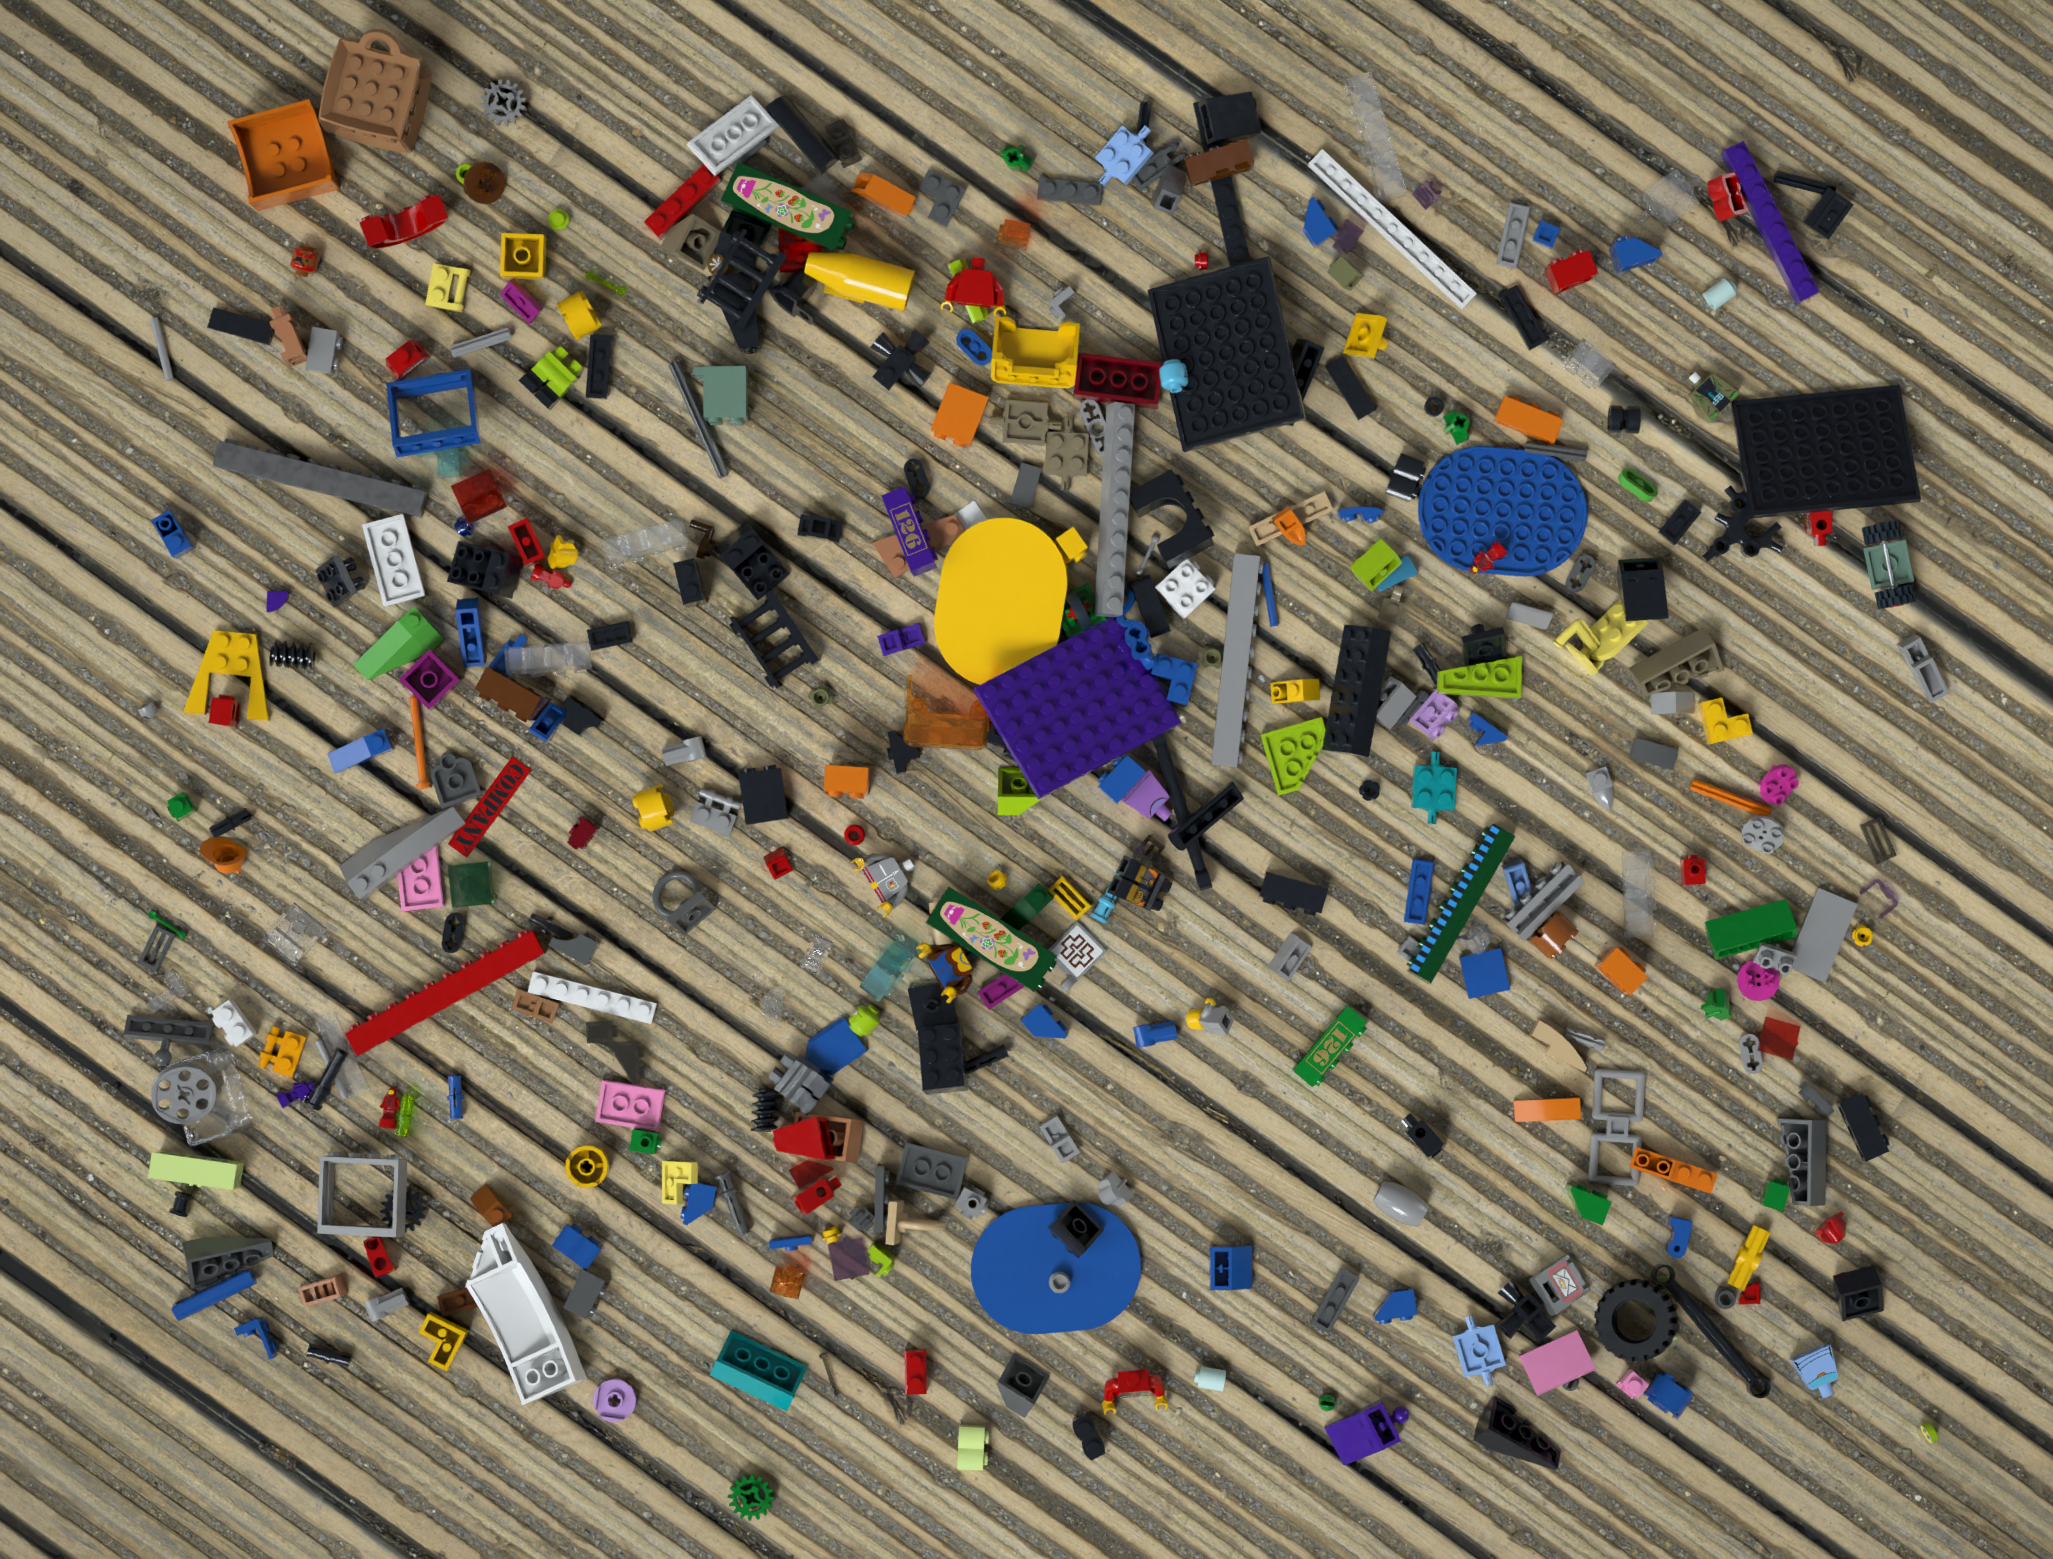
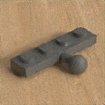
(167, 1031)

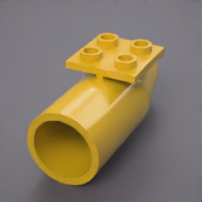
(861, 278)

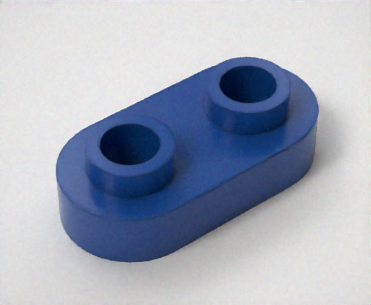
(974, 348)

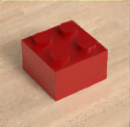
(1571, 272)

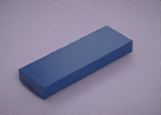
(1418, 891)

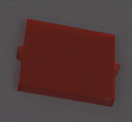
(1778, 1038)

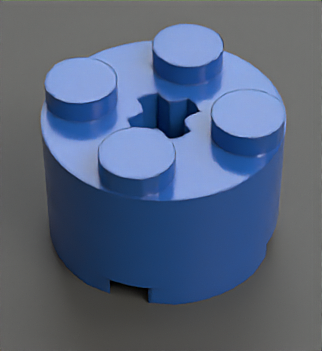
(1668, 1395)

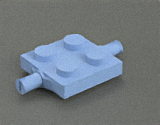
(1124, 155)
(1479, 1350)

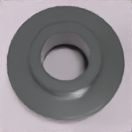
(1731, 1301)

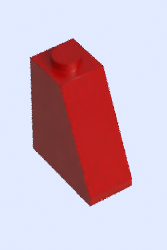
(805, 1138)

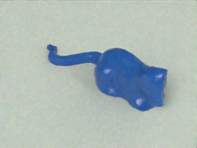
(1137, 636)

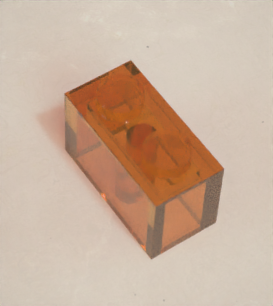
(1014, 234)

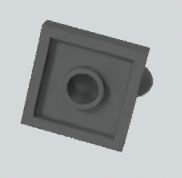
(690, 911)

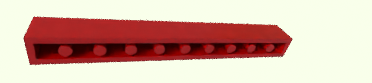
(444, 993)

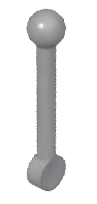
(1155, 539)

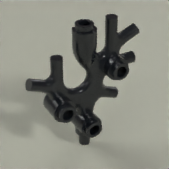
(1736, 530)

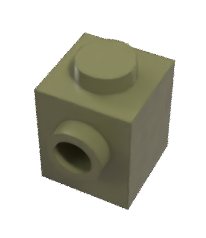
(1345, 273)

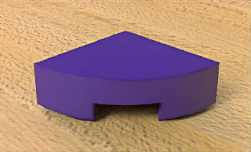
(276, 600)

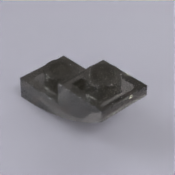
(843, 143)

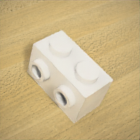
(234, 1023)

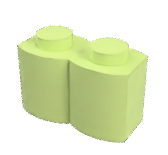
(971, 1447)

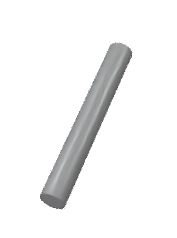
(161, 349)
(326, 1058)

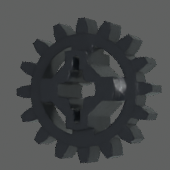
(414, 1213)

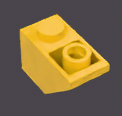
(1295, 691)

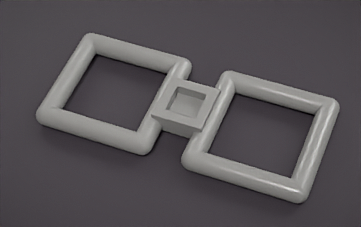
(1616, 1125)

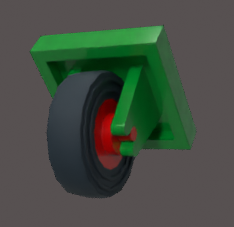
(1080, 611)

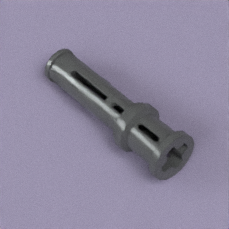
(741, 1228)

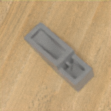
(1922, 668)

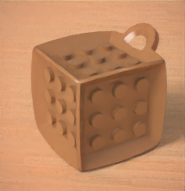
(375, 93)

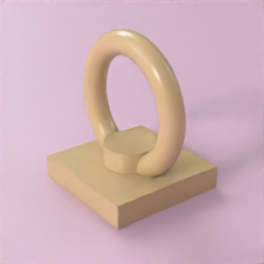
(899, 1222)

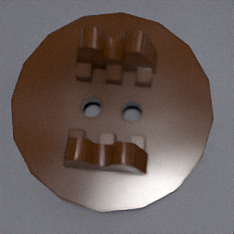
(479, 191)

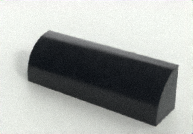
(802, 133)

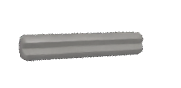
(480, 342)

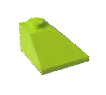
(1014, 792)

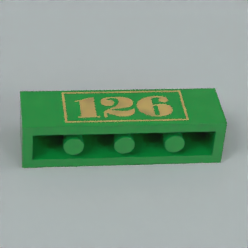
(1329, 1046)

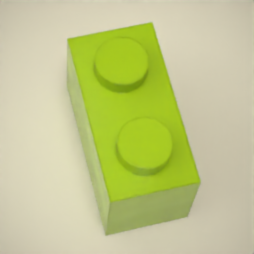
(1375, 564)

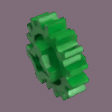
(741, 1492)

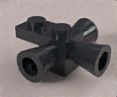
(900, 360)
(1526, 1311)

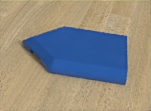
(834, 1047)

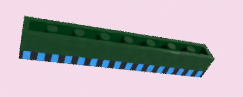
(1460, 904)

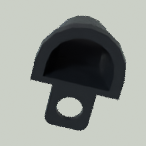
(794, 293)

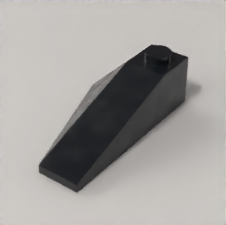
(1508, 1434)

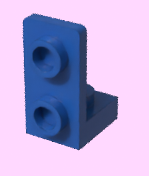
(263, 1328)

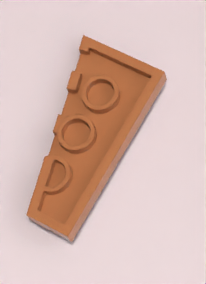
(941, 534)

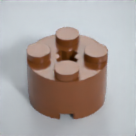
(1553, 934)

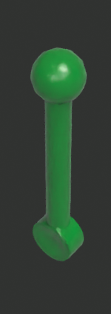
(153, 915)

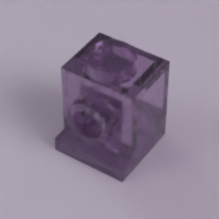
(1347, 237)

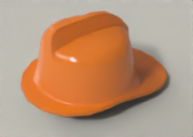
(224, 854)

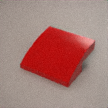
(796, 251)

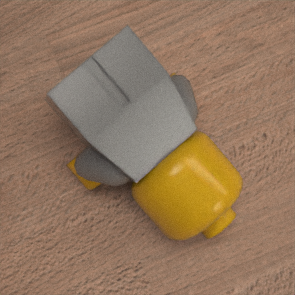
(1212, 1019)

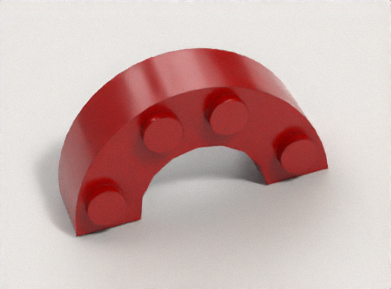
(404, 226)

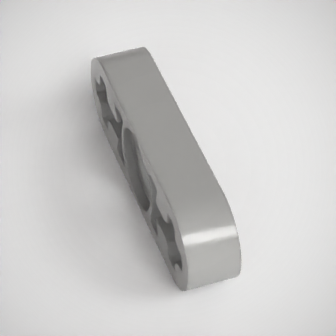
(1085, 415)

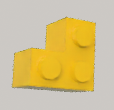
(1071, 546)
(1718, 726)
(448, 1338)

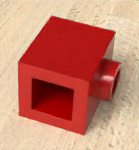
(1693, 870)

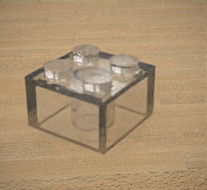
(1588, 364)

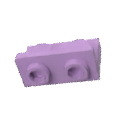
(1435, 715)

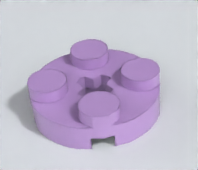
(604, 1406)

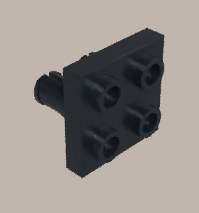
(336, 580)

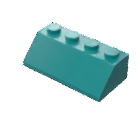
(758, 1370)

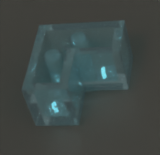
(448, 462)
(888, 971)

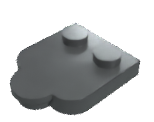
(455, 781)

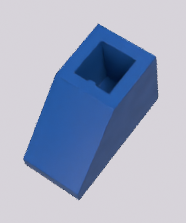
(1317, 225)
(173, 534)
(1042, 1024)
(700, 1200)
(1397, 1305)

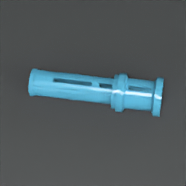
(1105, 905)

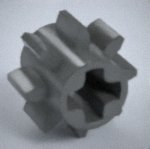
(861, 1218)

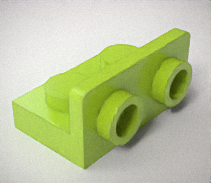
(881, 1255)

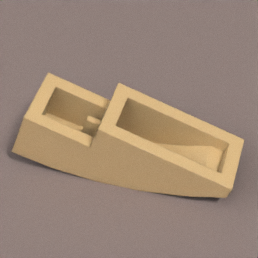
(1557, 1045)

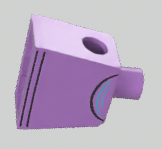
(1148, 797)

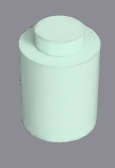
(1720, 293)
(1210, 1378)

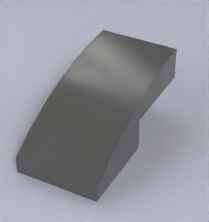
(1653, 753)

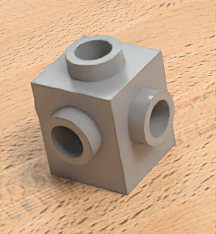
(963, 1202)

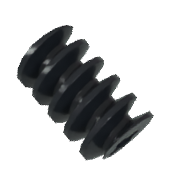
(292, 655)
(765, 1110)

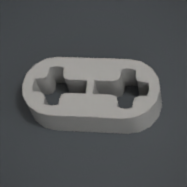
(1745, 1054)

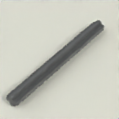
(698, 419)

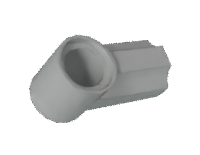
(689, 750)
(383, 1305)

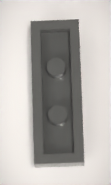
(1069, 191)
(1335, 1300)

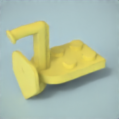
(1603, 639)

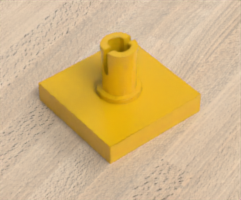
(1366, 336)

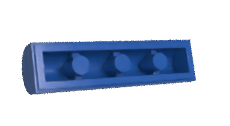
(214, 1294)

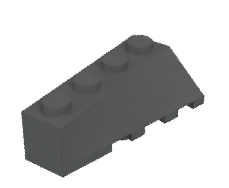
(1806, 1159)

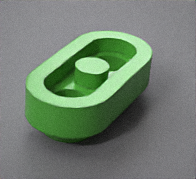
(1637, 484)

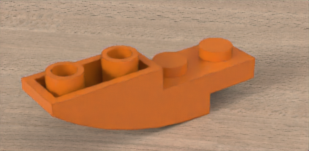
(1673, 1170)

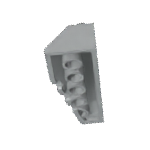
(396, 851)

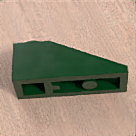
(1027, 907)

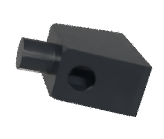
(1430, 1144)

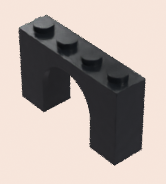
(1168, 490)

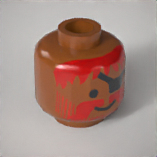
(305, 260)

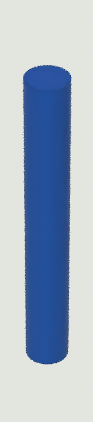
(1269, 596)

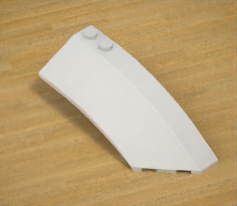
(523, 1318)

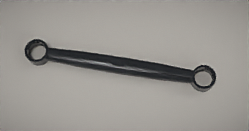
(1180, 808)
(1711, 1331)

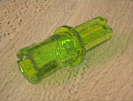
(404, 1116)

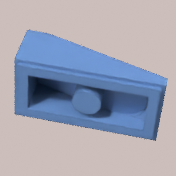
(1516, 879)

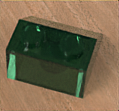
(471, 884)

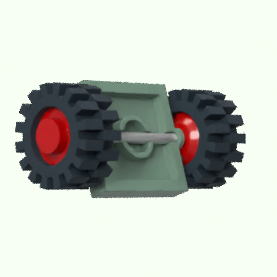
(1888, 564)

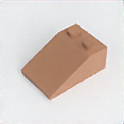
(844, 1135)

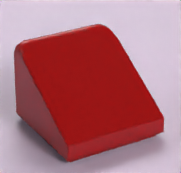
(777, 863)

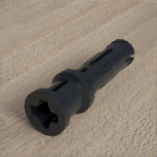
(322, 1087)

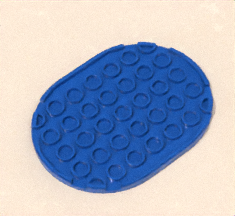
(1503, 496)
(1020, 1255)

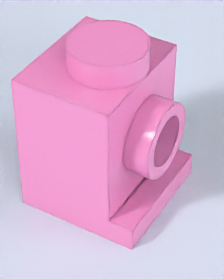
(1632, 1384)

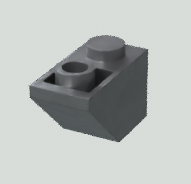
(1169, 190)

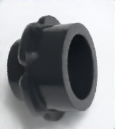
(1363, 790)

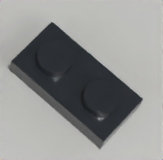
(1679, 522)

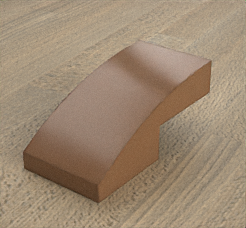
(534, 1006)

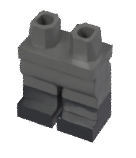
(801, 1083)

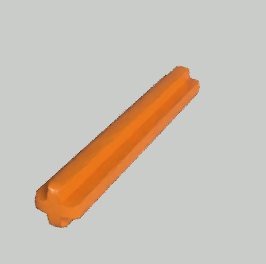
(1730, 798)

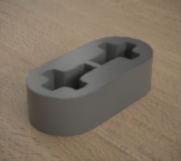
(1576, 571)

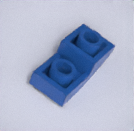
(1366, 513)

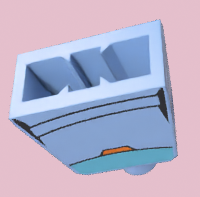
(1817, 1369)

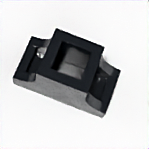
(819, 528)
(580, 717)
(900, 752)

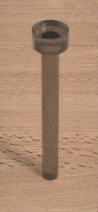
(823, 1356)

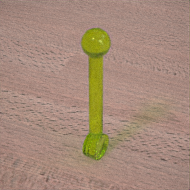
(589, 275)

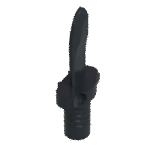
(547, 925)

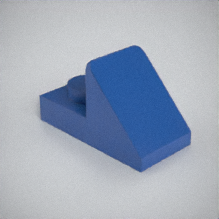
(548, 722)
(1490, 734)

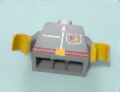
(886, 878)

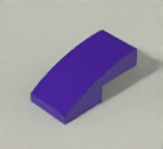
(901, 639)

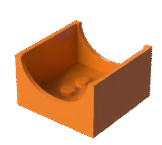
(284, 155)

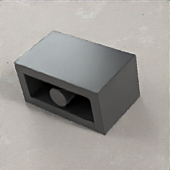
(585, 1294)

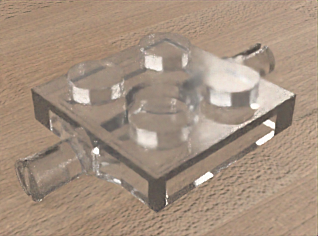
(1670, 198)

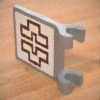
(1076, 954)

